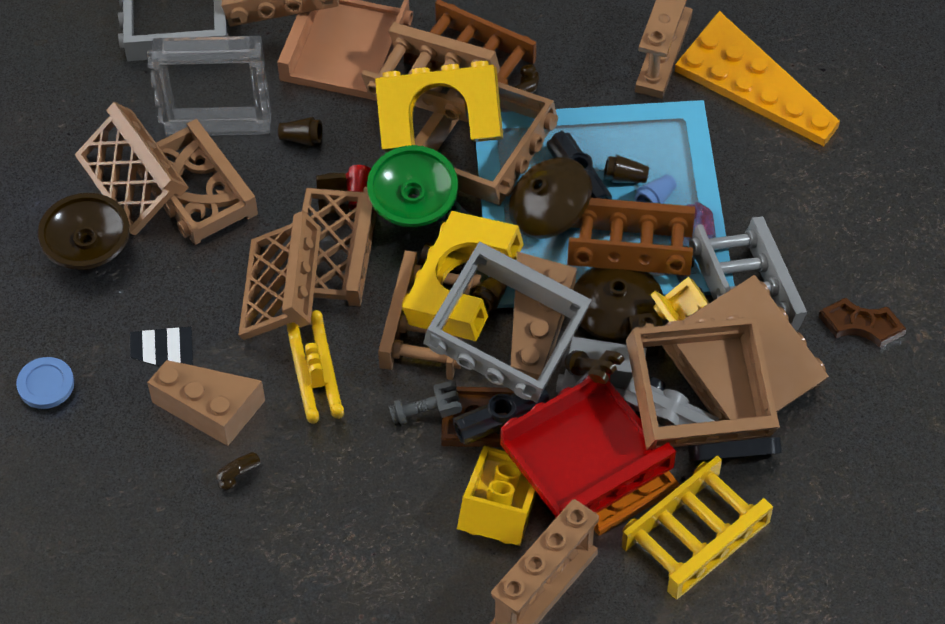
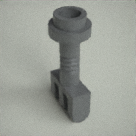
(445, 399)

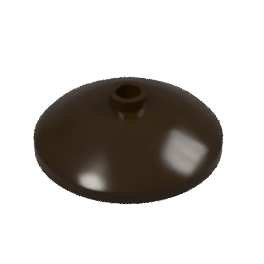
(550, 198)
(81, 220)
(610, 309)

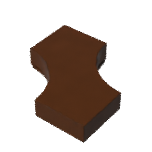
(874, 324)

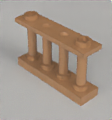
(662, 44)
(430, 48)
(396, 323)

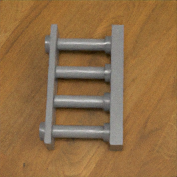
(766, 261)

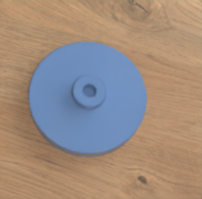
(45, 382)

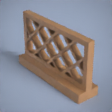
(149, 155)
(359, 240)
(298, 277)

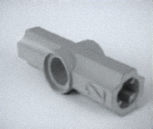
(670, 407)

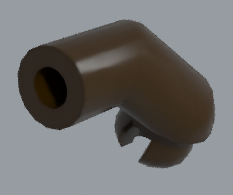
(529, 79)
(235, 468)

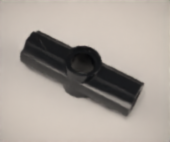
(564, 145)
(486, 420)

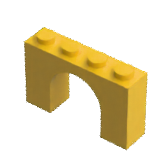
(399, 94)
(452, 248)

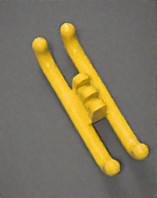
(314, 369)

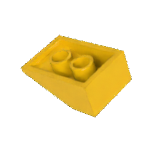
(497, 499)

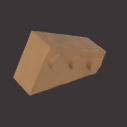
(207, 398)

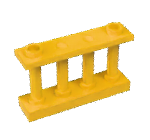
(705, 556)

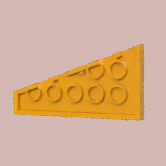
(741, 71)

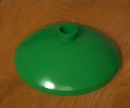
(409, 172)

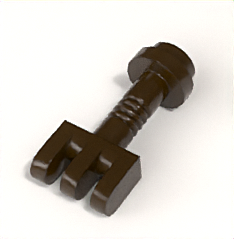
(579, 363)

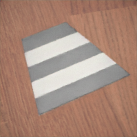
(162, 345)

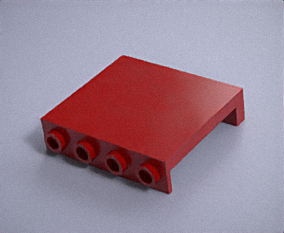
(584, 448)

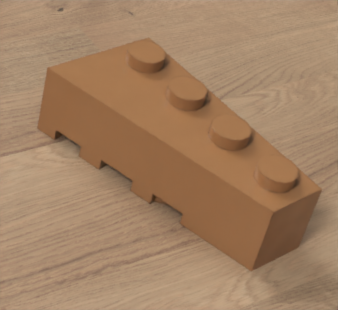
(535, 324)

